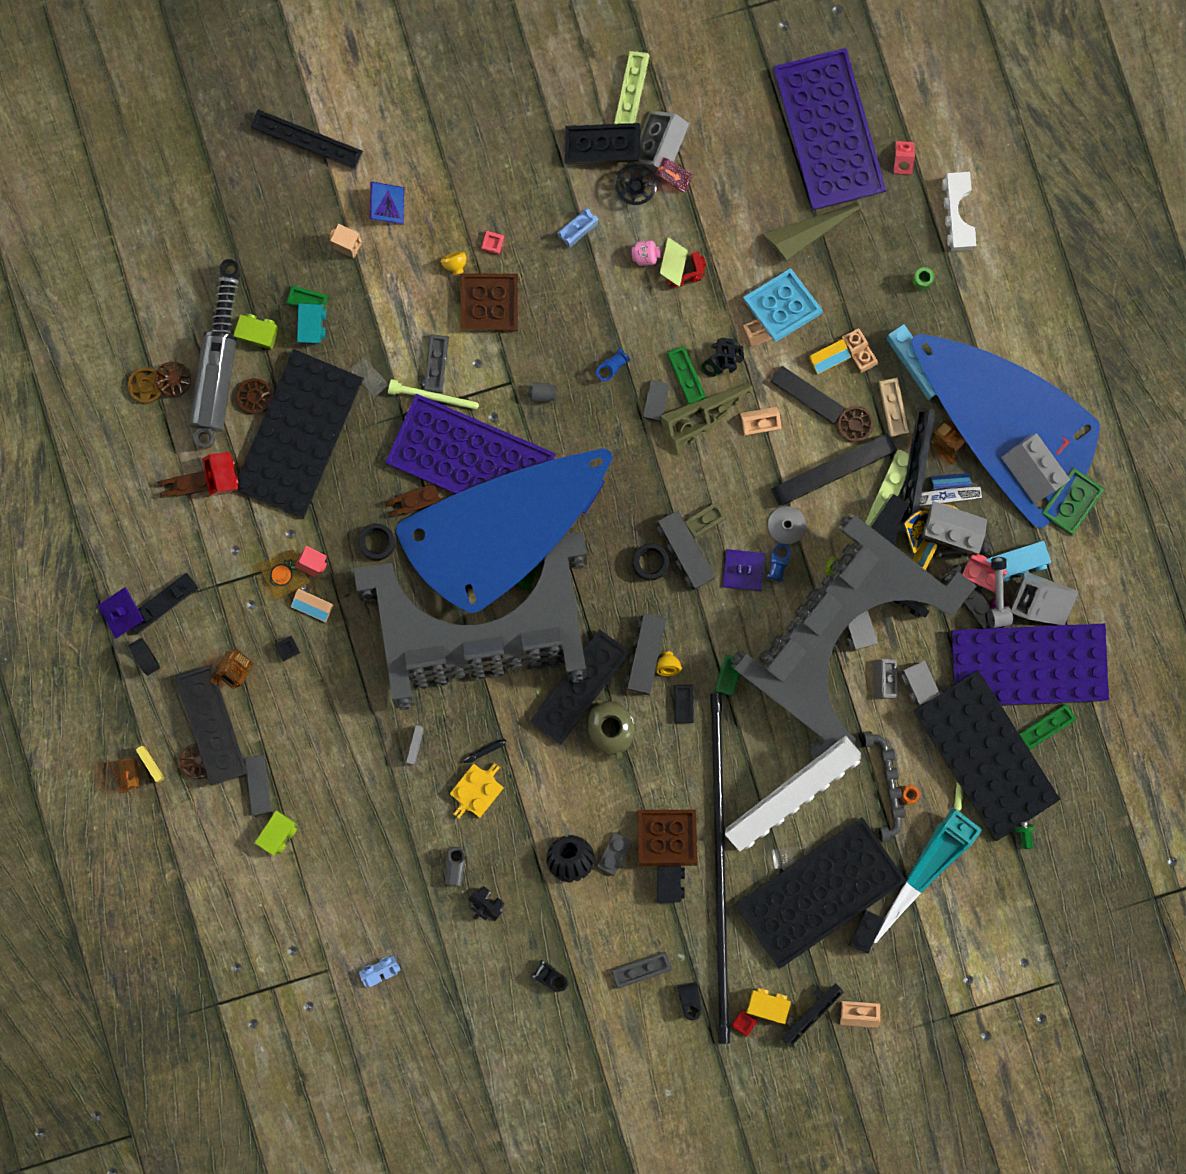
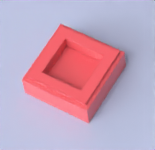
(492, 242)

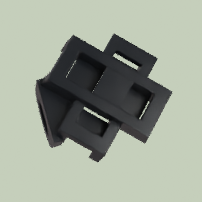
(719, 360)

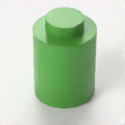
(923, 278)

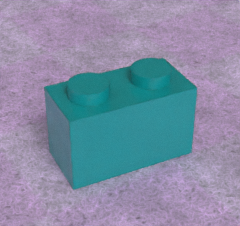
(311, 322)

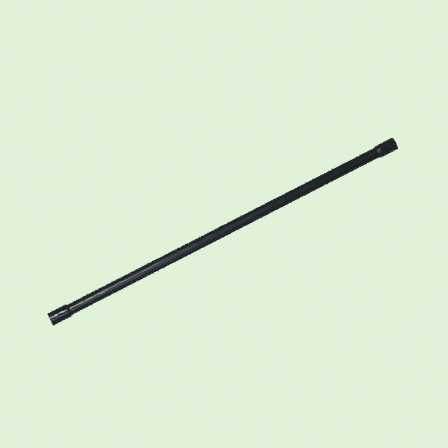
(723, 1028)

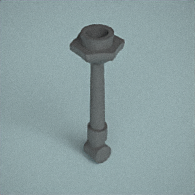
(985, 549)

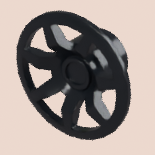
(635, 185)

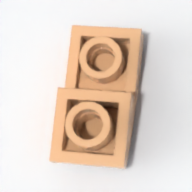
(859, 350)

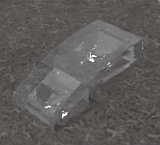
(372, 379)
(784, 856)

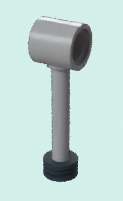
(999, 615)

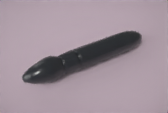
(485, 750)

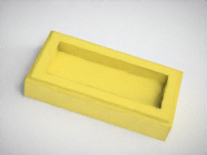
(150, 764)

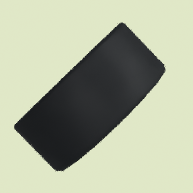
(362, 541)
(650, 547)
(144, 656)

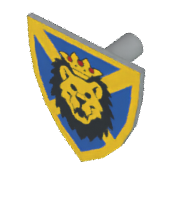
(913, 528)

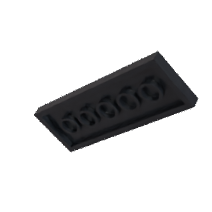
(572, 699)
(211, 725)

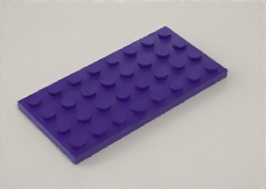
(829, 129)
(458, 449)
(1036, 662)

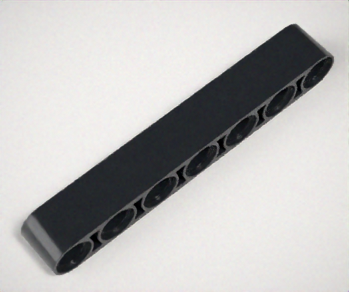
(833, 470)

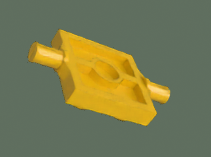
(476, 790)

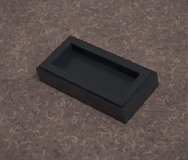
(683, 703)

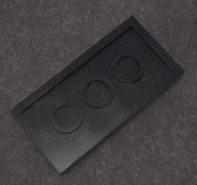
(602, 143)

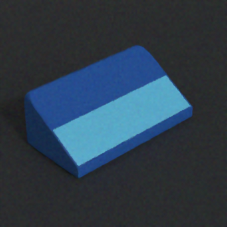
(950, 481)

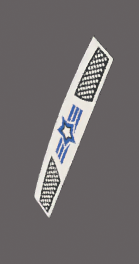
(950, 495)

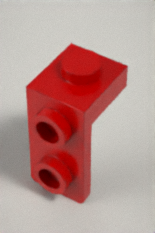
(699, 264)

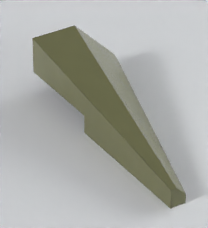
(796, 237)
(689, 421)

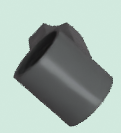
(454, 869)

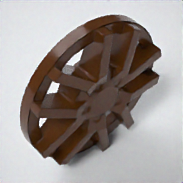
(173, 379)
(254, 395)
(196, 762)

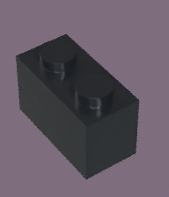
(669, 883)
(866, 931)

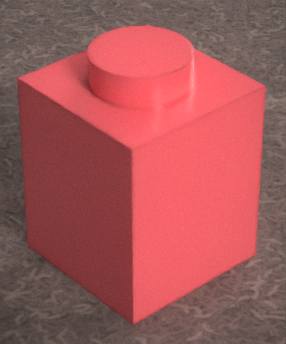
(311, 561)

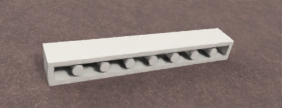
(793, 793)

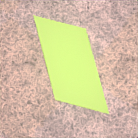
(673, 261)

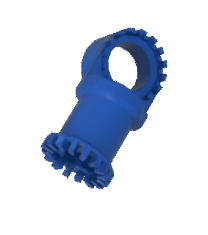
(612, 364)
(778, 564)

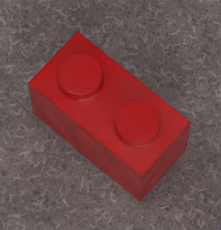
(220, 473)

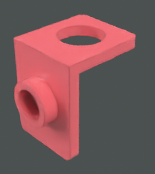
(904, 153)

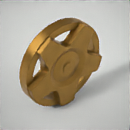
(145, 385)

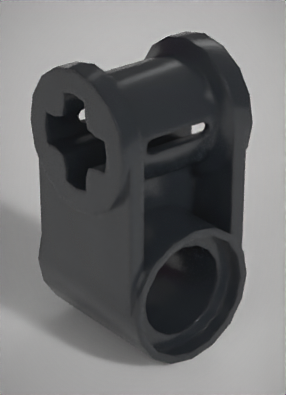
(549, 976)
(689, 997)

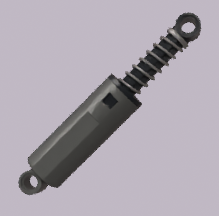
(215, 363)

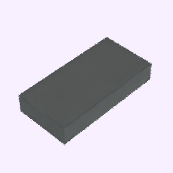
(656, 400)

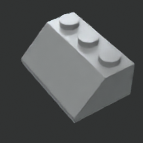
(660, 138)
(1035, 468)
(955, 528)

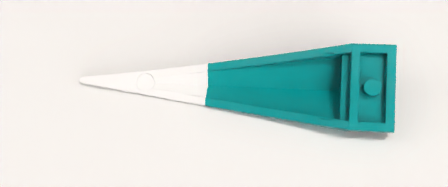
(944, 847)

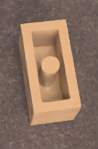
(345, 240)

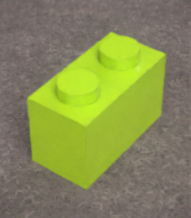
(256, 331)
(276, 834)

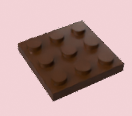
(489, 302)
(667, 837)

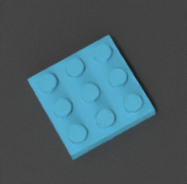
(783, 305)

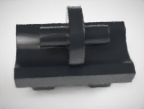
(483, 907)

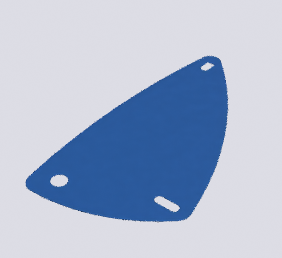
(1001, 406)
(500, 527)

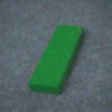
(686, 375)
(1047, 726)

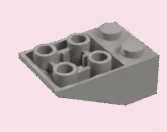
(1043, 600)

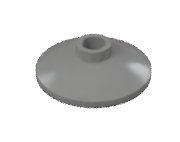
(780, 532)

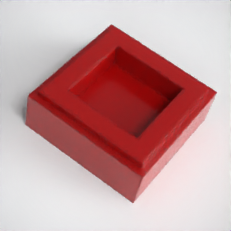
(744, 1023)

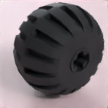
(570, 858)

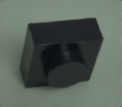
(287, 648)

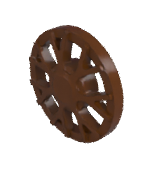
(855, 423)

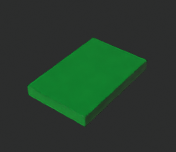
(1077, 503)

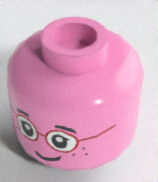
(645, 253)

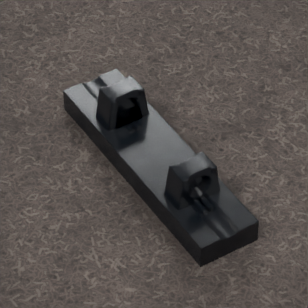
(165, 601)
(824, 1002)

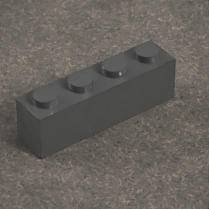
(686, 550)
(646, 653)

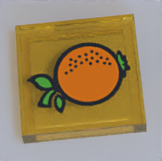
(282, 575)

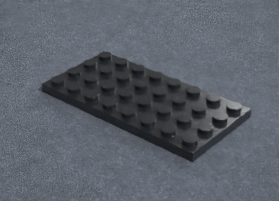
(298, 433)
(986, 755)
(820, 893)

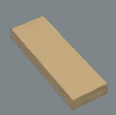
(893, 407)

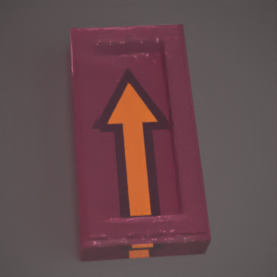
(674, 175)

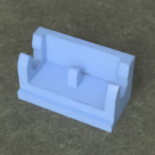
(578, 227)

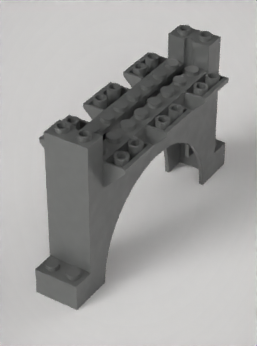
(864, 577)
(431, 651)

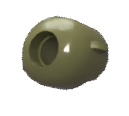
(610, 710)

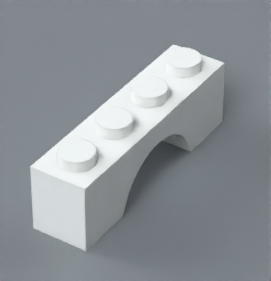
(962, 235)

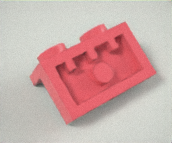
(981, 573)

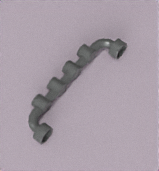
(894, 792)

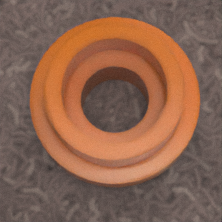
(916, 794)

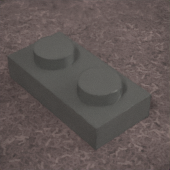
(614, 853)

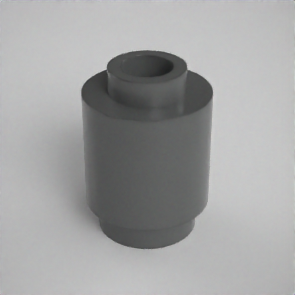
(542, 392)

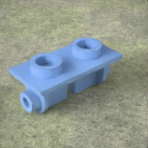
(371, 974)

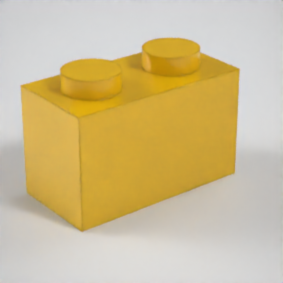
(768, 1006)

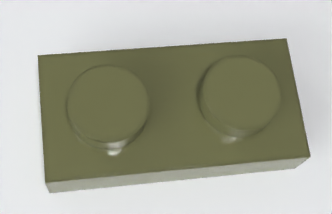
(705, 520)

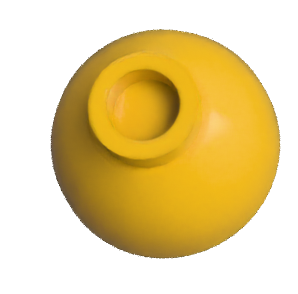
(454, 262)
(668, 665)

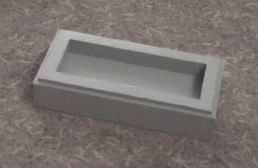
(415, 744)

